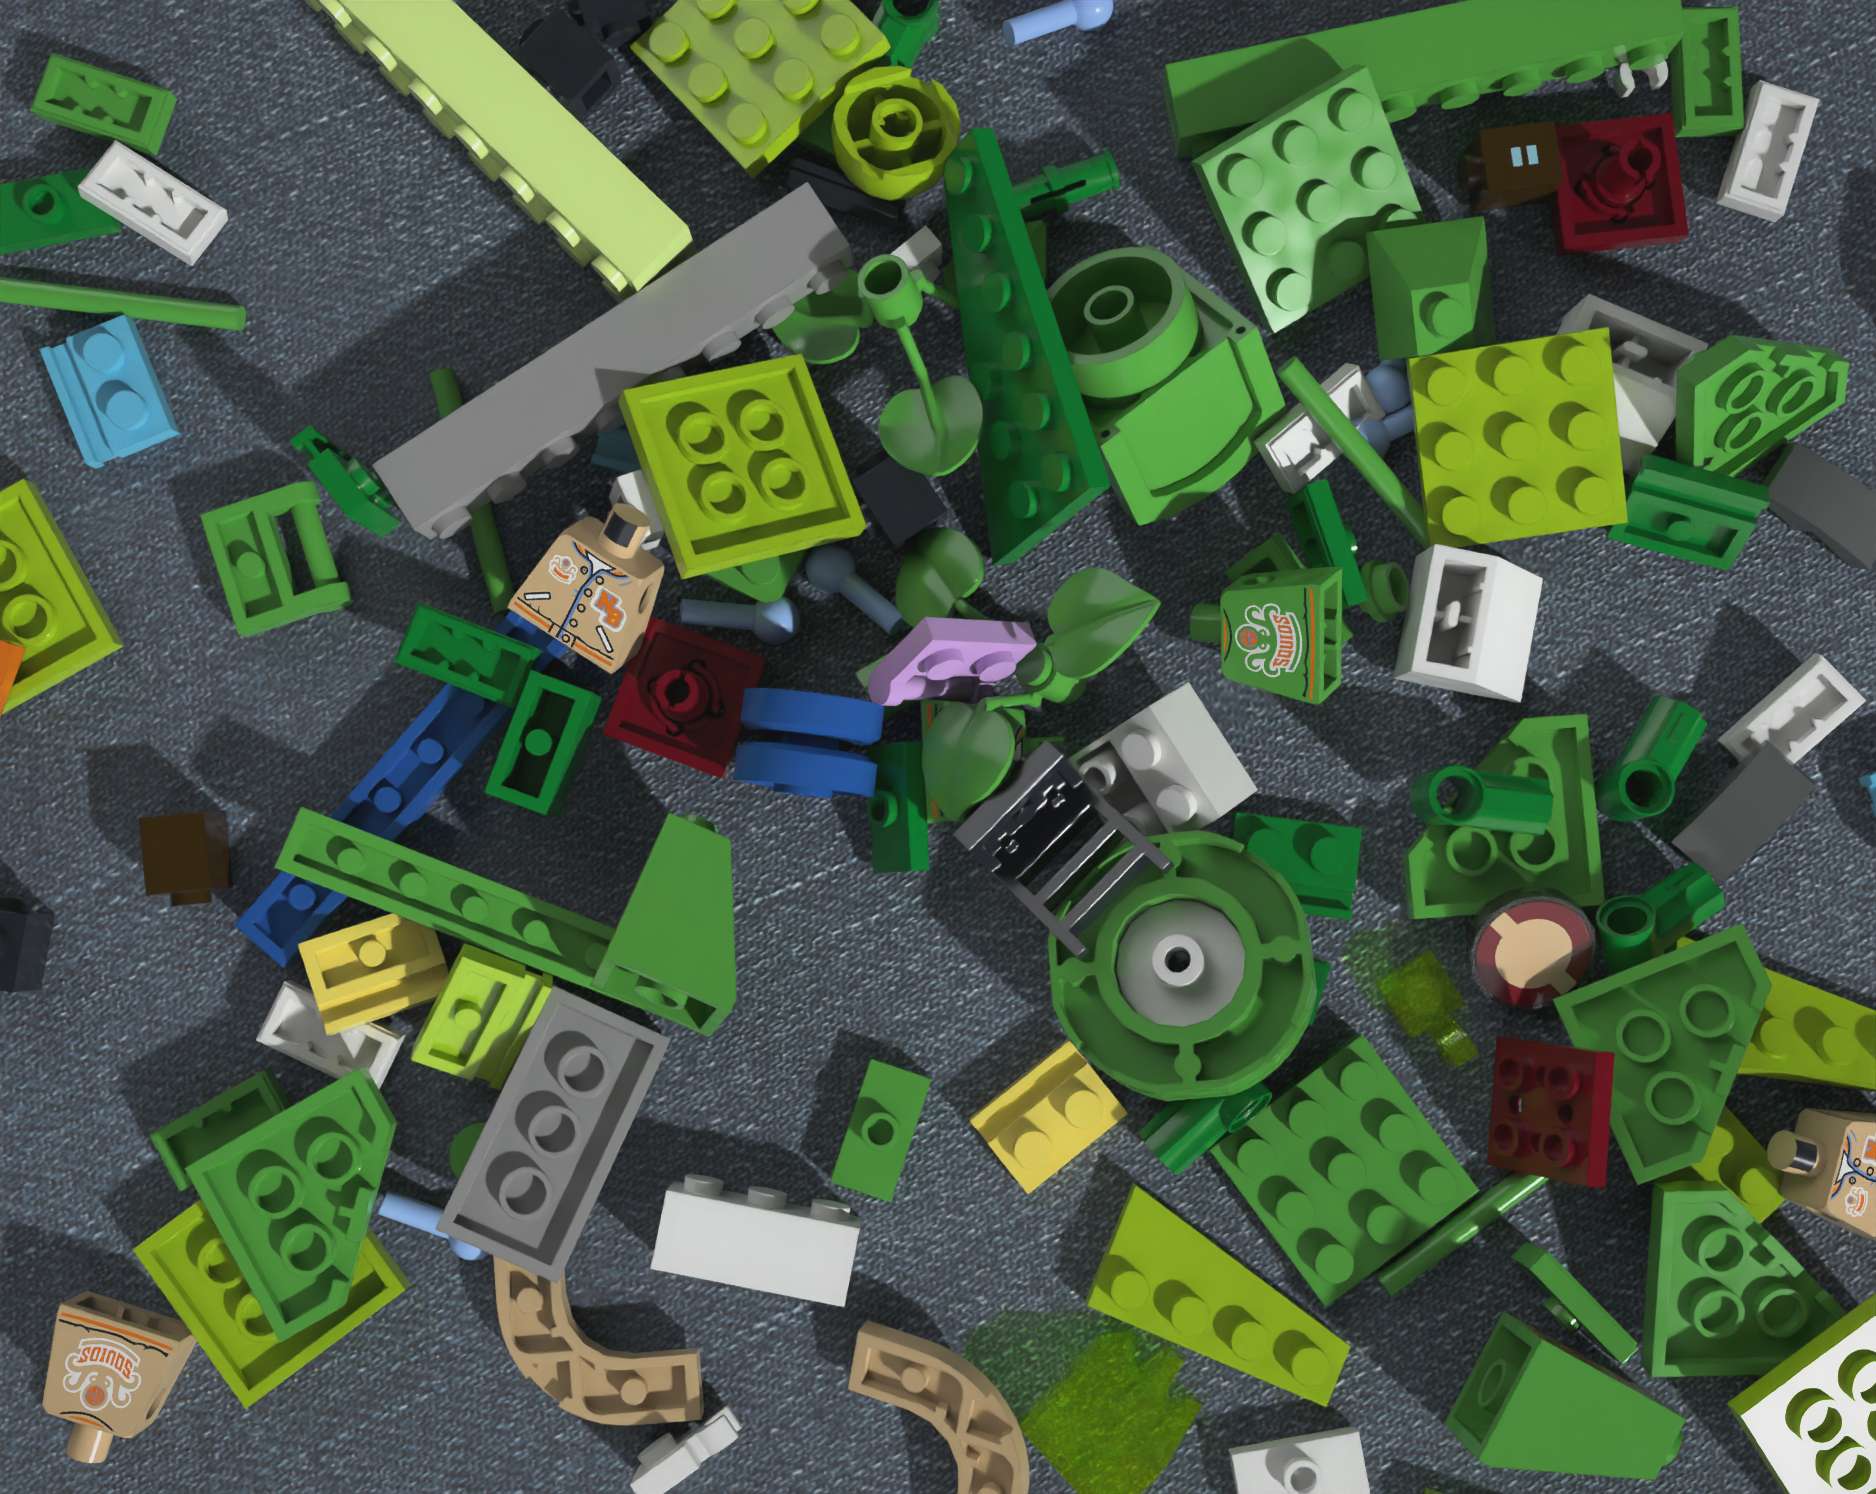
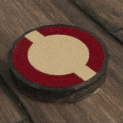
(1530, 948)

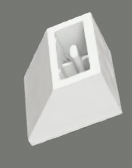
(1643, 371)
(1468, 623)
(1166, 767)

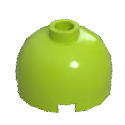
(894, 132)

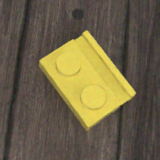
(373, 970)
(1048, 1116)

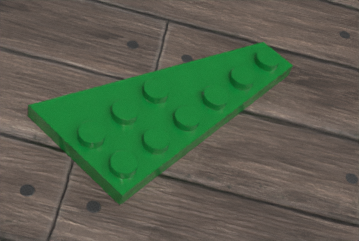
(1036, 434)

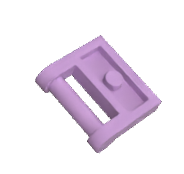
(950, 661)

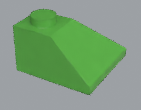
(1431, 288)

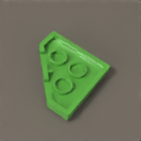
(1752, 399)
(1463, 868)
(1676, 1044)
(301, 1198)
(1722, 1288)

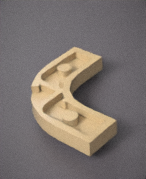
(582, 1373)
(951, 1397)

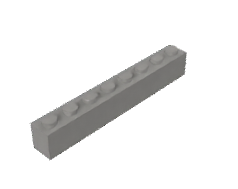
(647, 339)

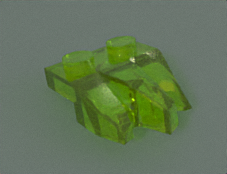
(1112, 1418)

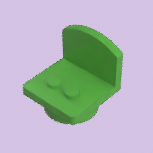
(1165, 378)

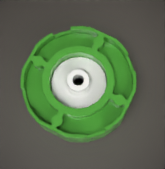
(1223, 1016)

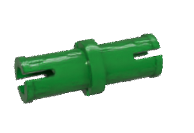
(1065, 185)

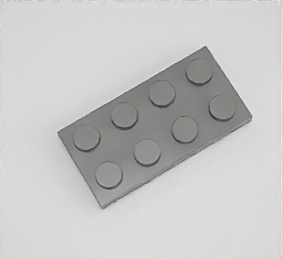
(553, 1135)

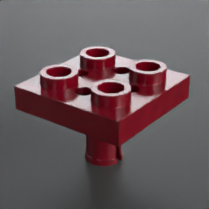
(1638, 154)
(682, 695)
(1563, 1111)

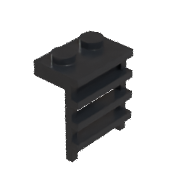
(1034, 820)

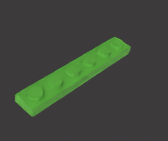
(445, 898)

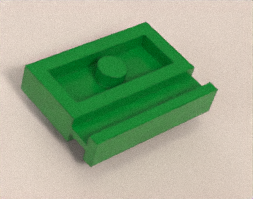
(348, 481)
(1689, 512)
(1311, 857)

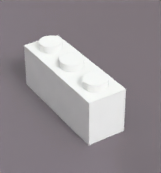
(757, 1240)

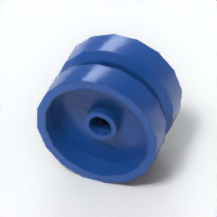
(808, 743)

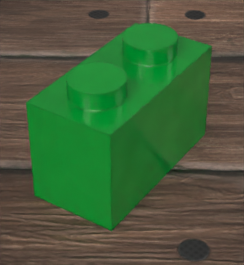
(544, 744)

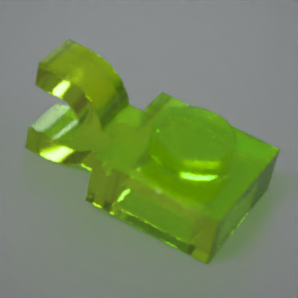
(1422, 1000)

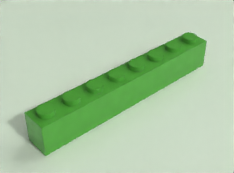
(1420, 60)

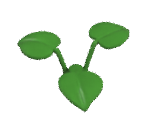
(919, 428)
(1092, 622)

